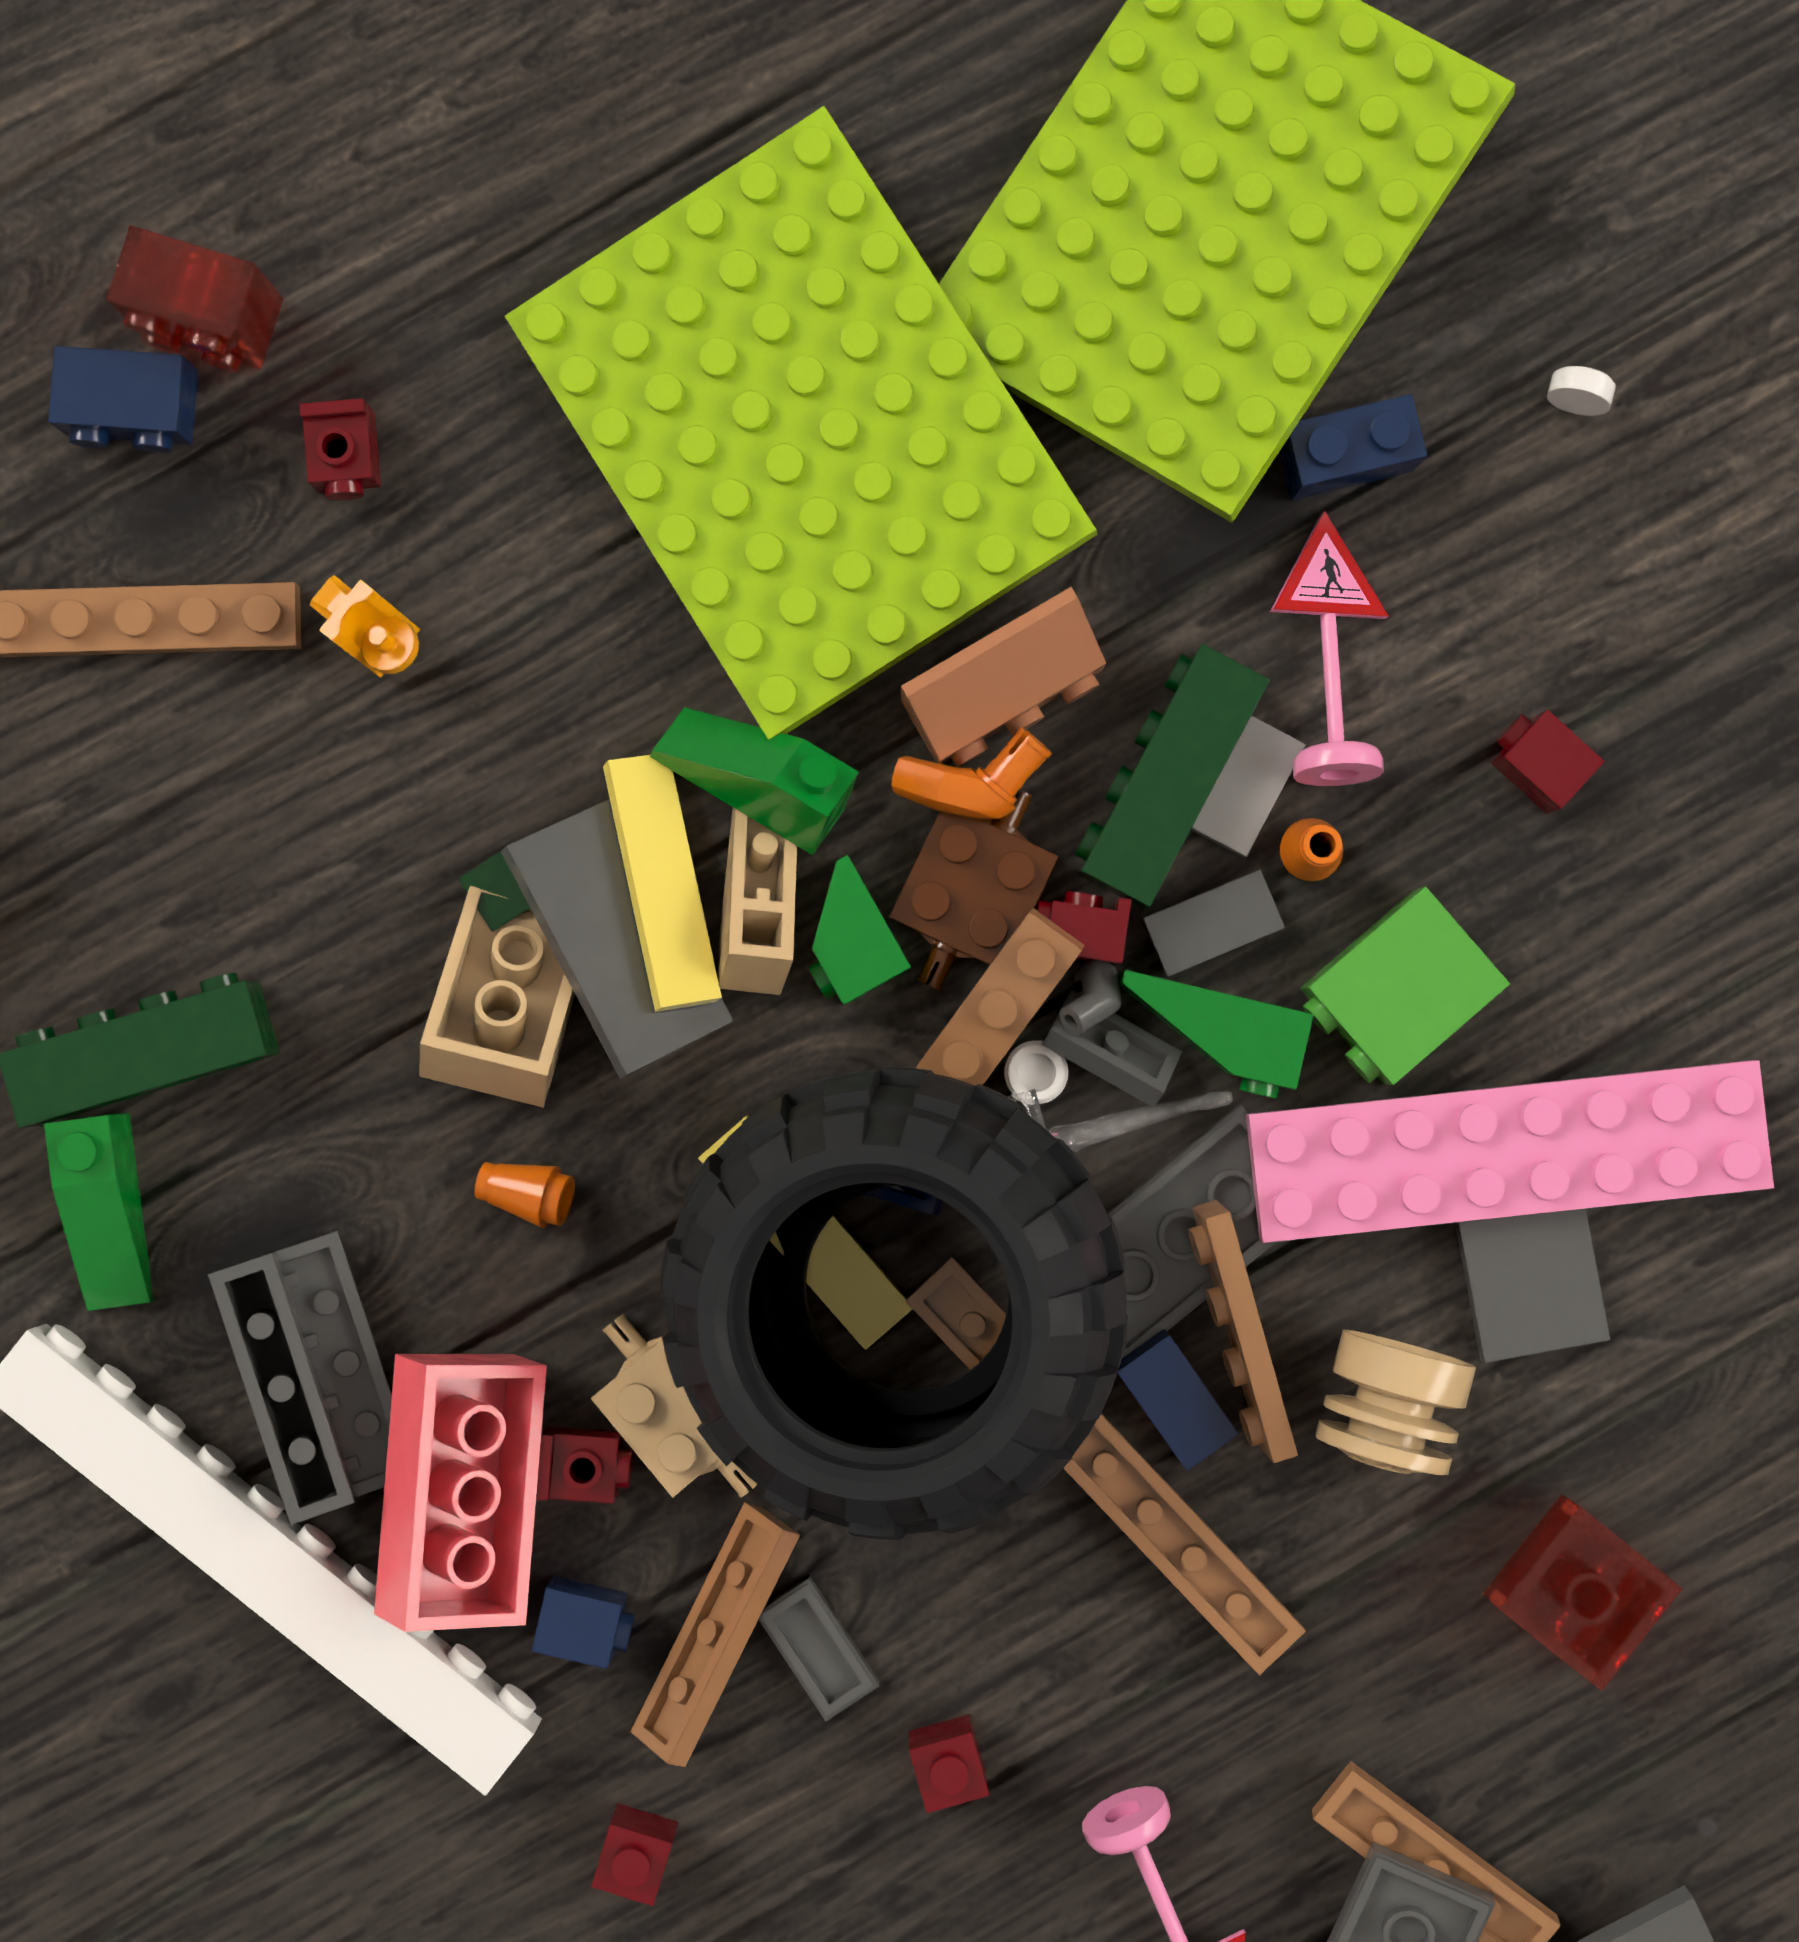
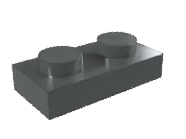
(1118, 1054)

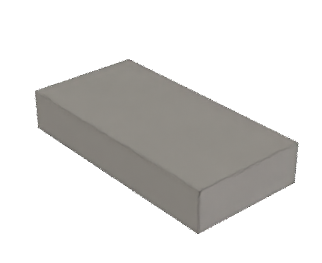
(1248, 787)

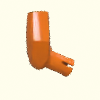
(968, 791)

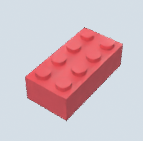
(460, 1491)

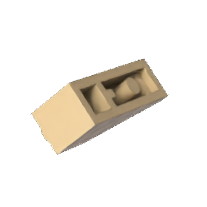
(757, 909)

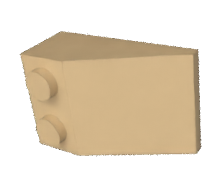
(497, 1009)

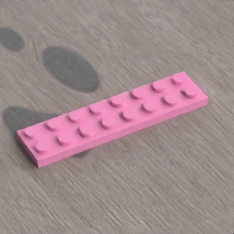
(1509, 1151)

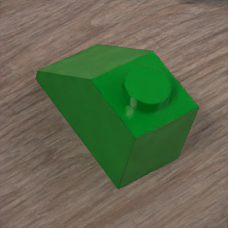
(853, 940)

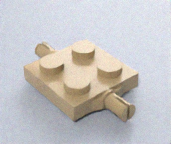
(658, 1416)

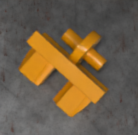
(367, 626)

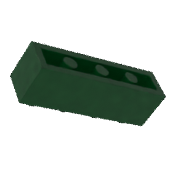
(1172, 776)
(138, 1052)

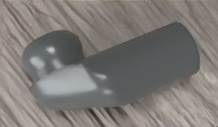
(1099, 998)

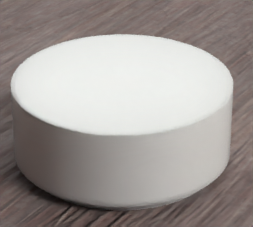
(1581, 390)
(1036, 1068)

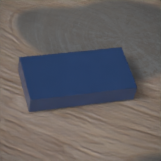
(1176, 1400)

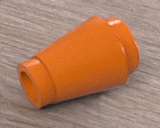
(1298, 856)
(527, 1191)

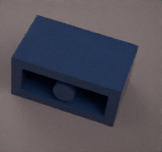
(123, 398)
(1353, 447)

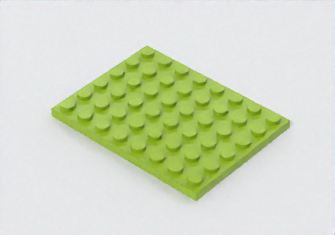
(1216, 224)
(800, 425)

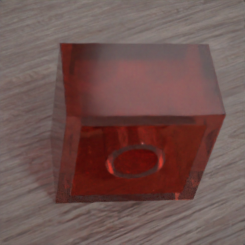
(194, 300)
(1582, 1592)

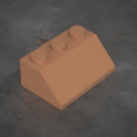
(1004, 680)

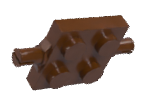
(972, 888)

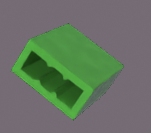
(1402, 988)

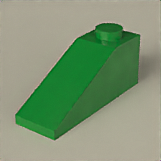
(773, 781)
(1235, 1033)
(101, 1208)

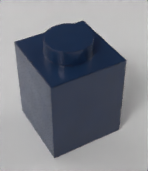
(582, 1622)

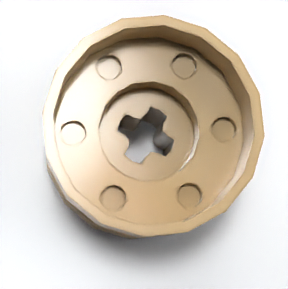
(1395, 1403)

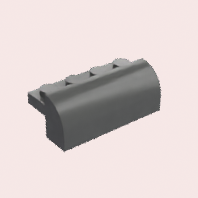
(309, 1373)

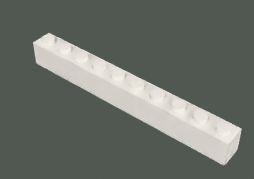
(259, 1557)

